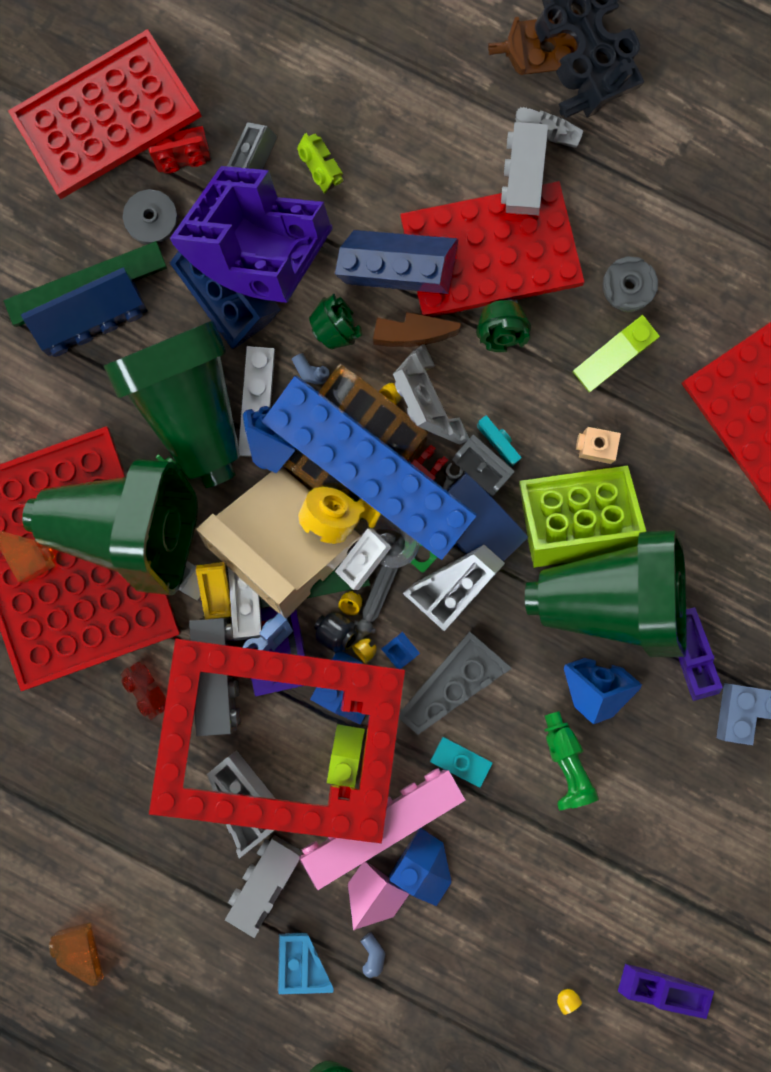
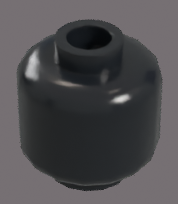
(335, 632)

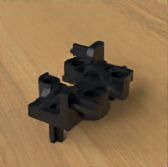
(596, 81)

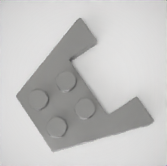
(421, 398)

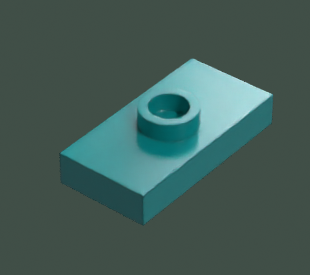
(499, 440)
(461, 762)

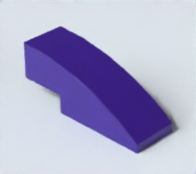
(698, 663)
(665, 991)

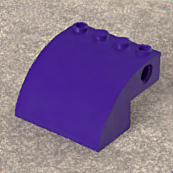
(250, 235)

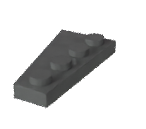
(458, 678)

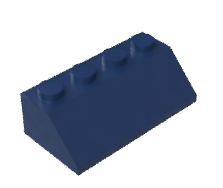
(397, 261)
(85, 313)
(233, 313)

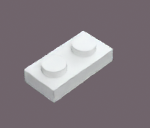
(363, 559)

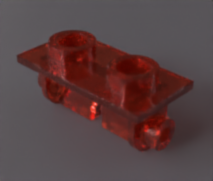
(137, 683)

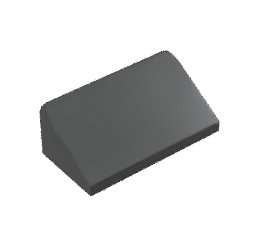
(253, 147)

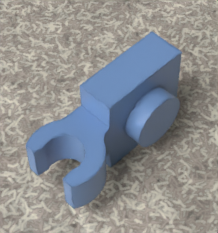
(272, 634)

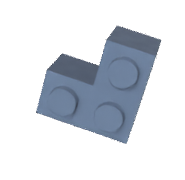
(740, 711)

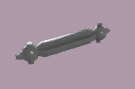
(378, 594)

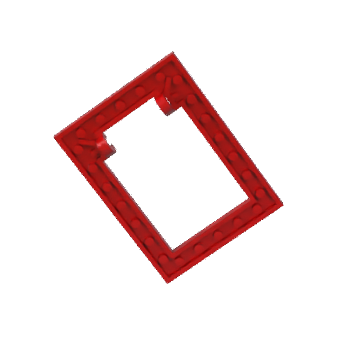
(365, 690)

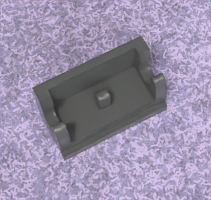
(482, 465)

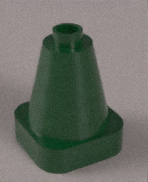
(184, 400)
(123, 524)
(620, 595)

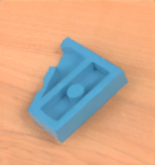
(300, 966)

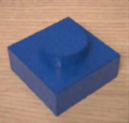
(400, 651)

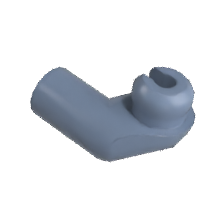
(310, 373)
(376, 956)

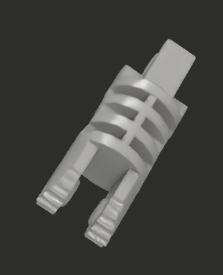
(559, 130)

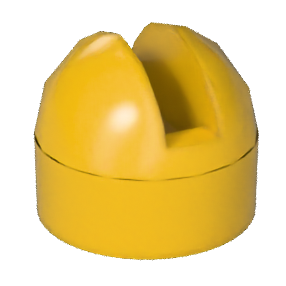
(390, 392)
(347, 608)
(363, 650)
(568, 1001)

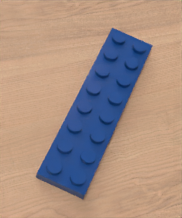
(369, 467)

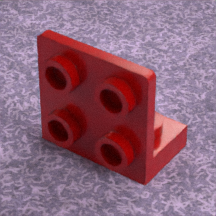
(181, 150)

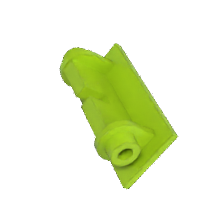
(312, 152)

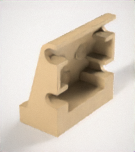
(268, 546)

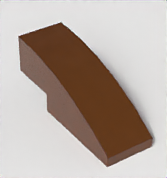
(414, 331)

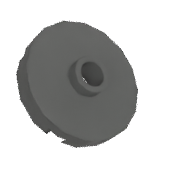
(155, 229)
(639, 274)

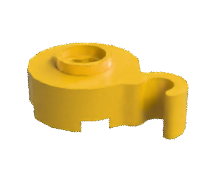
(334, 514)

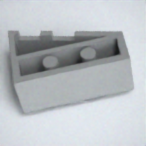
(525, 168)
(453, 587)
(237, 777)
(262, 885)

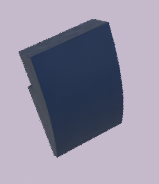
(491, 525)

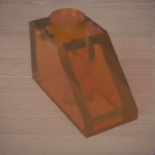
(25, 556)
(77, 953)

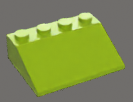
(580, 515)

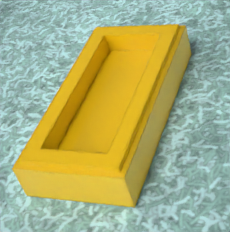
(214, 590)

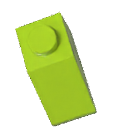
(345, 755)

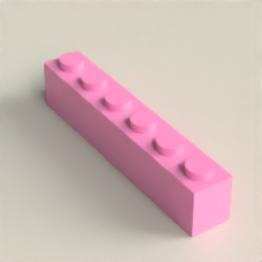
(403, 816)

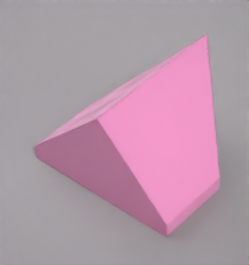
(373, 896)

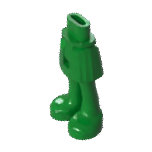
(565, 750)

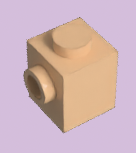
(598, 445)

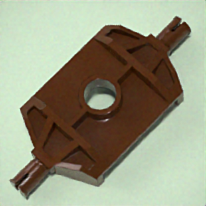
(525, 50)

